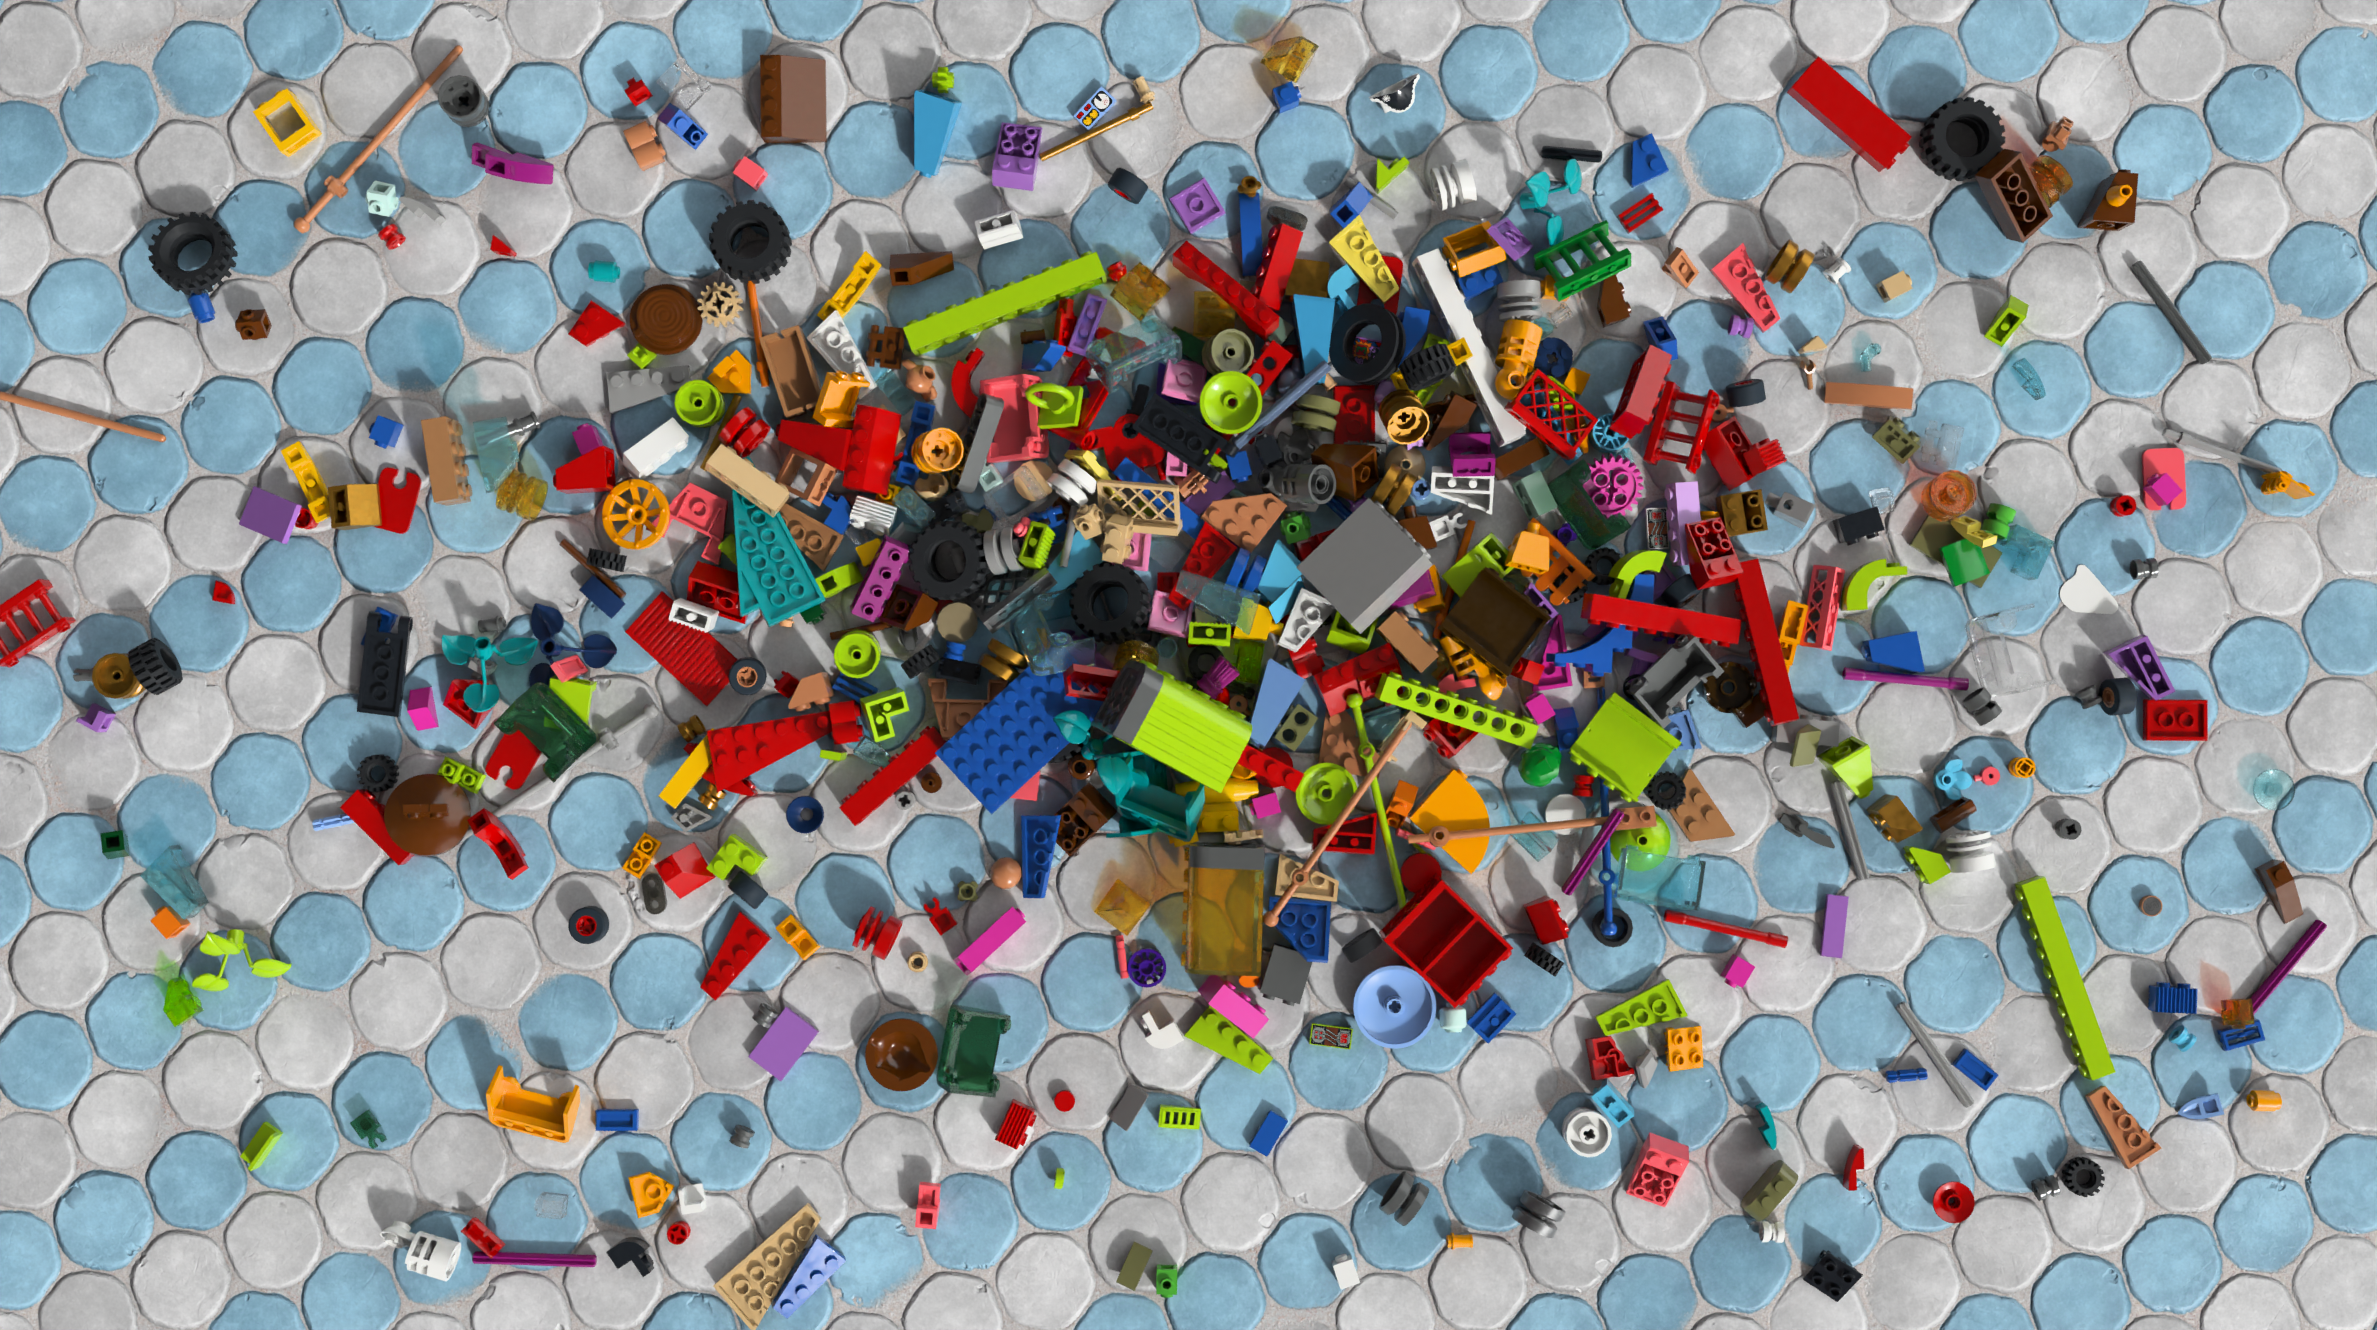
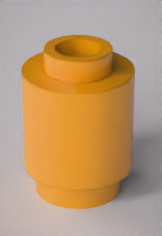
(2264, 1100)

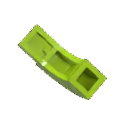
(1631, 565)

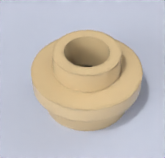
(917, 968)

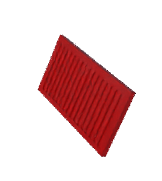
(684, 652)

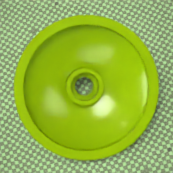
(1215, 403)
(1316, 779)
(1656, 838)

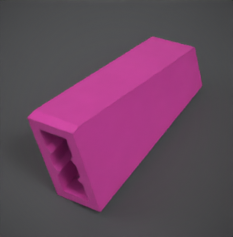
(990, 940)

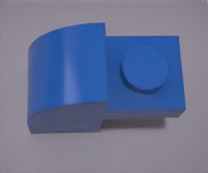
(840, 514)

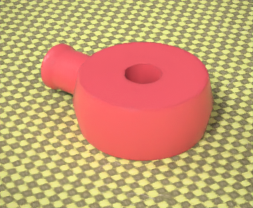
(1984, 776)

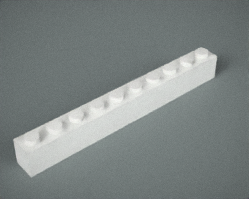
(1456, 324)

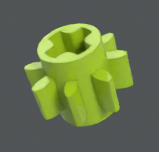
(943, 79)

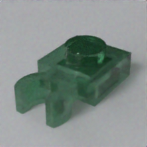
(366, 1126)

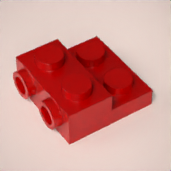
(1448, 736)

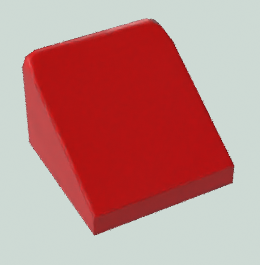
(501, 248)

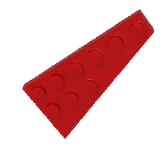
(751, 747)

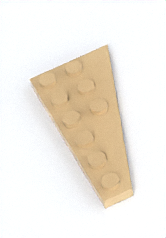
(759, 1276)

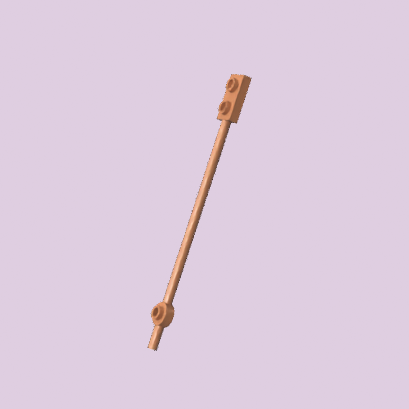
(1633, 819)

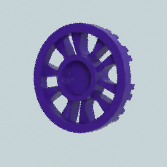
(1147, 968)

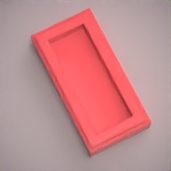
(569, 668)

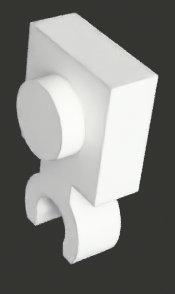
(1444, 527)

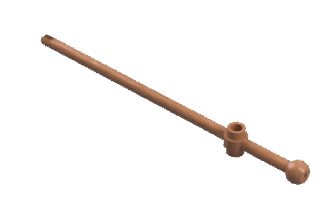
(336, 186)
(82, 417)
(1271, 917)

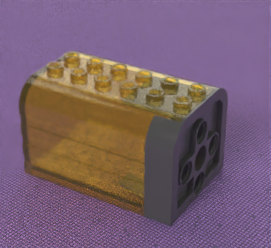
(1223, 909)

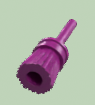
(1217, 677)

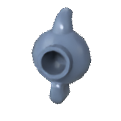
(1288, 378)

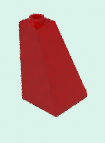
(818, 441)

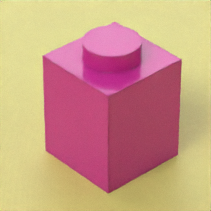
(587, 438)
(2162, 488)
(1538, 707)
(1265, 805)
(1737, 971)

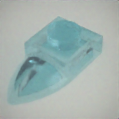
(872, 752)

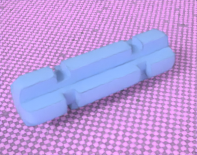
(332, 821)

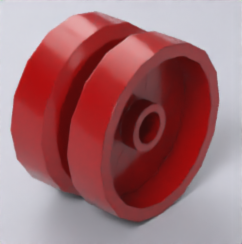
(744, 432)

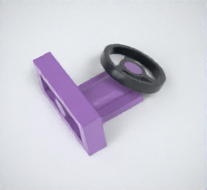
(1640, 664)

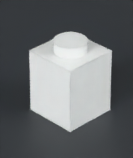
(1345, 1271)

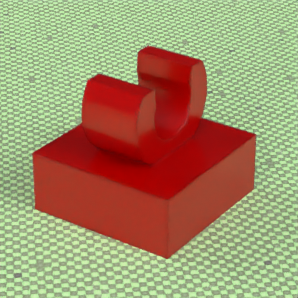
(637, 91)
(787, 684)

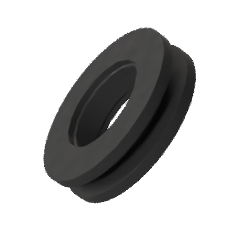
(1390, 351)

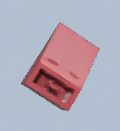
(1658, 1169)

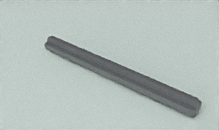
(2171, 312)

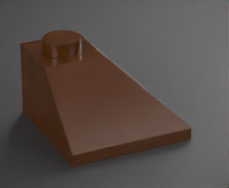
(907, 608)

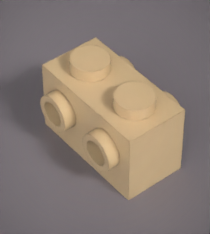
(1118, 534)

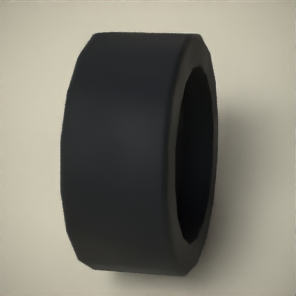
(1628, 928)
(1362, 945)

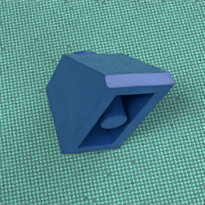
(1661, 336)

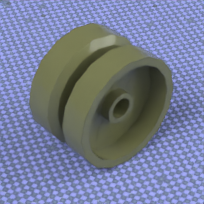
(1227, 352)
(1315, 413)

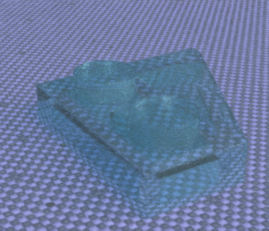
(1381, 722)

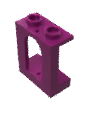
(1471, 464)

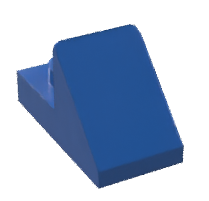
(1565, 727)

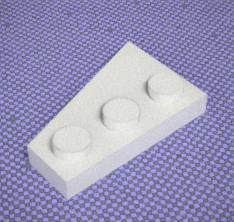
(1304, 619)

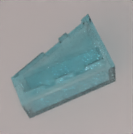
(175, 883)

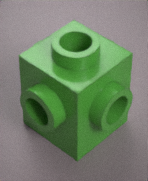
(1295, 526)

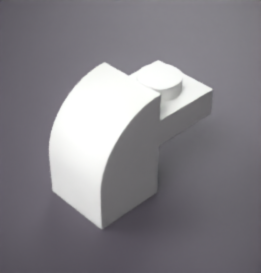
(1163, 1036)

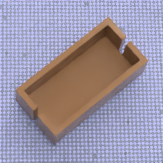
(792, 371)
(446, 461)

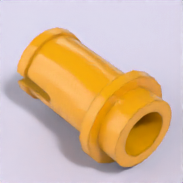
(1455, 1241)

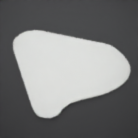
(2086, 594)

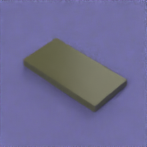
(1937, 534)

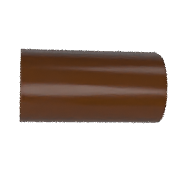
(1953, 814)

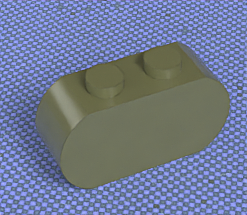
(1769, 1190)

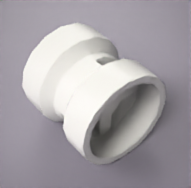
(1771, 1231)

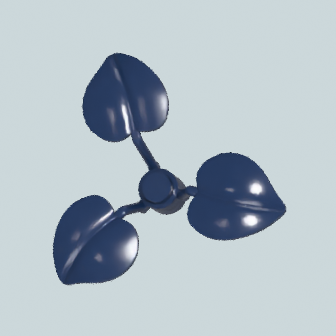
(549, 621)

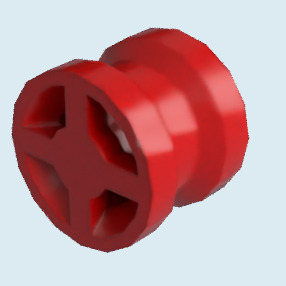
(391, 236)
(2118, 507)
(675, 1236)

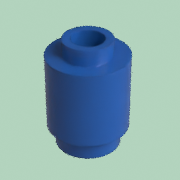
(202, 307)

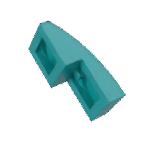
(1768, 1130)

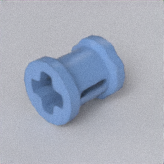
(1425, 485)

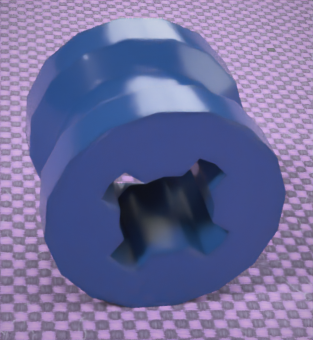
(954, 651)

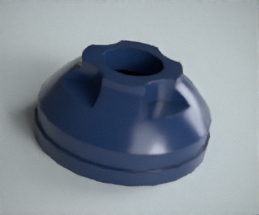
(795, 819)

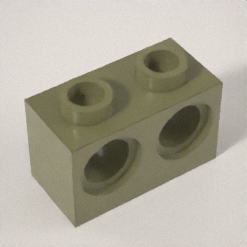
(1299, 730)

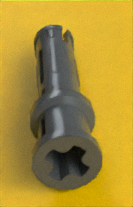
(523, 425)

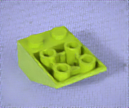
(1486, 553)

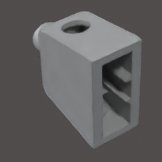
(1799, 512)

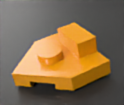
(732, 374)
(649, 1193)

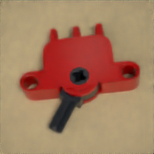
(1137, 447)

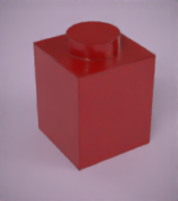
(1528, 670)

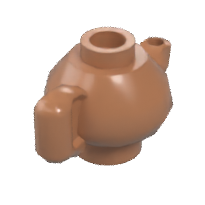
(920, 379)

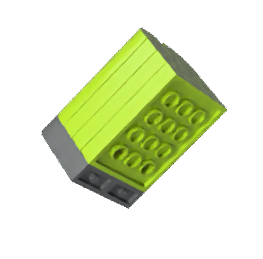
(1174, 724)

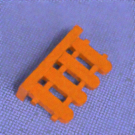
(1558, 567)

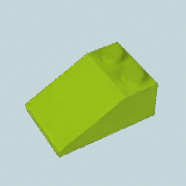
(1347, 637)

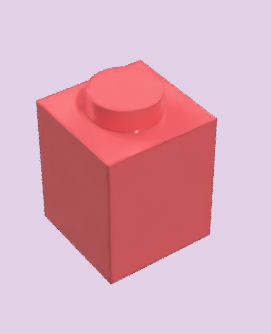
(750, 173)

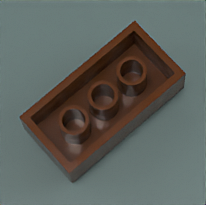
(2013, 195)

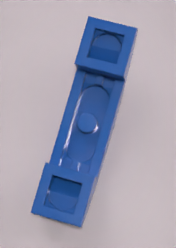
(1250, 234)
(921, 422)

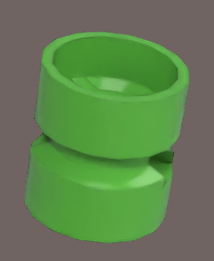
(1998, 520)

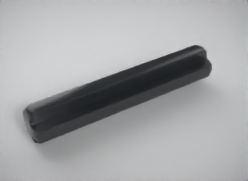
(1571, 153)

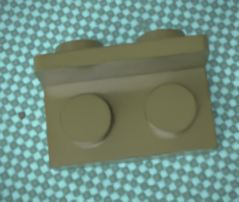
(1897, 439)

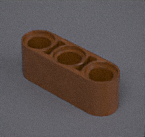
(1520, 458)

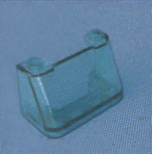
(1133, 349)
(1659, 879)

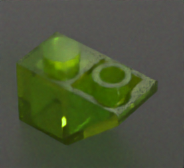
(180, 1002)

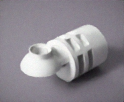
(427, 1252)

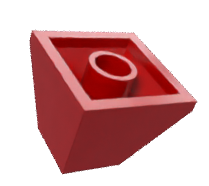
(455, 702)
(684, 870)

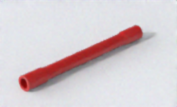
(1684, 919)

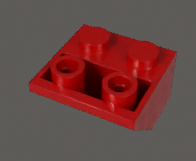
(1546, 920)

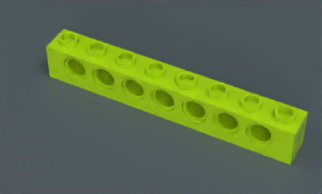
(1522, 736)

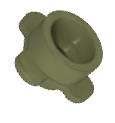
(962, 891)

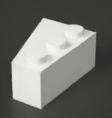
(655, 449)
(1471, 490)

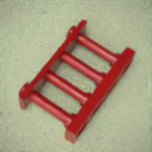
(1667, 413)
(21, 601)

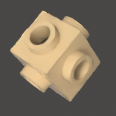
(1089, 521)

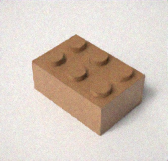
(1407, 641)

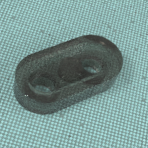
(1280, 215)
(656, 893)

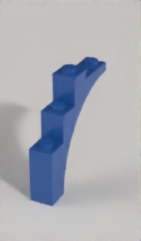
(1597, 653)

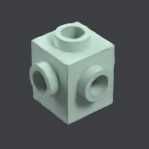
(381, 198)

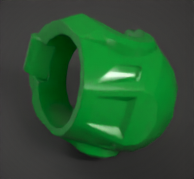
(1540, 764)

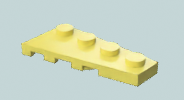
(1363, 257)

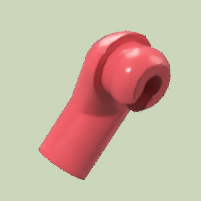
(1022, 528)

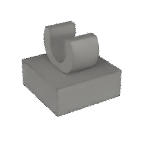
(475, 664)

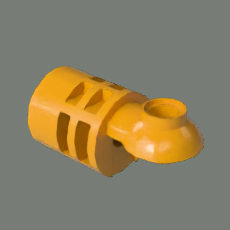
(1516, 355)
(1464, 662)

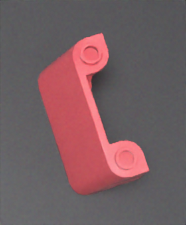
(1017, 431)

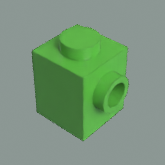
(1166, 1280)

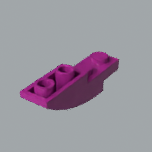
(512, 166)

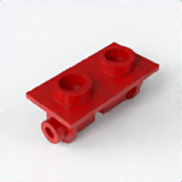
(483, 1237)

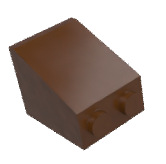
(2101, 214)
(1352, 465)

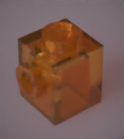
(2237, 1013)

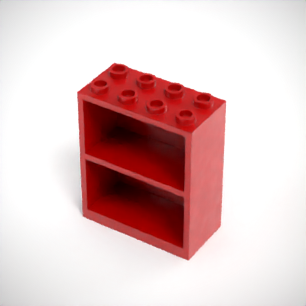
(1446, 941)

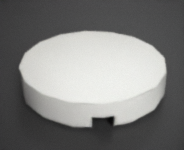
(1564, 808)

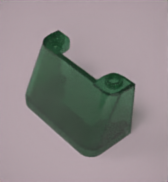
(1581, 511)
(550, 727)
(971, 1051)

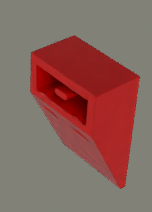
(1711, 554)

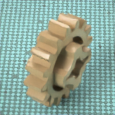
(711, 306)

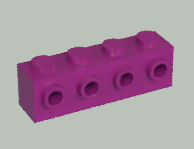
(880, 578)

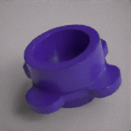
(1570, 536)

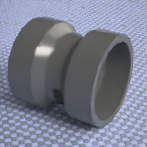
(2145, 568)
(2045, 1187)

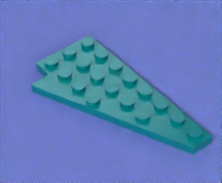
(770, 565)

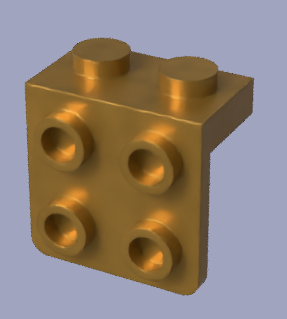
(1308, 279)

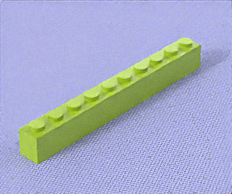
(2064, 977)

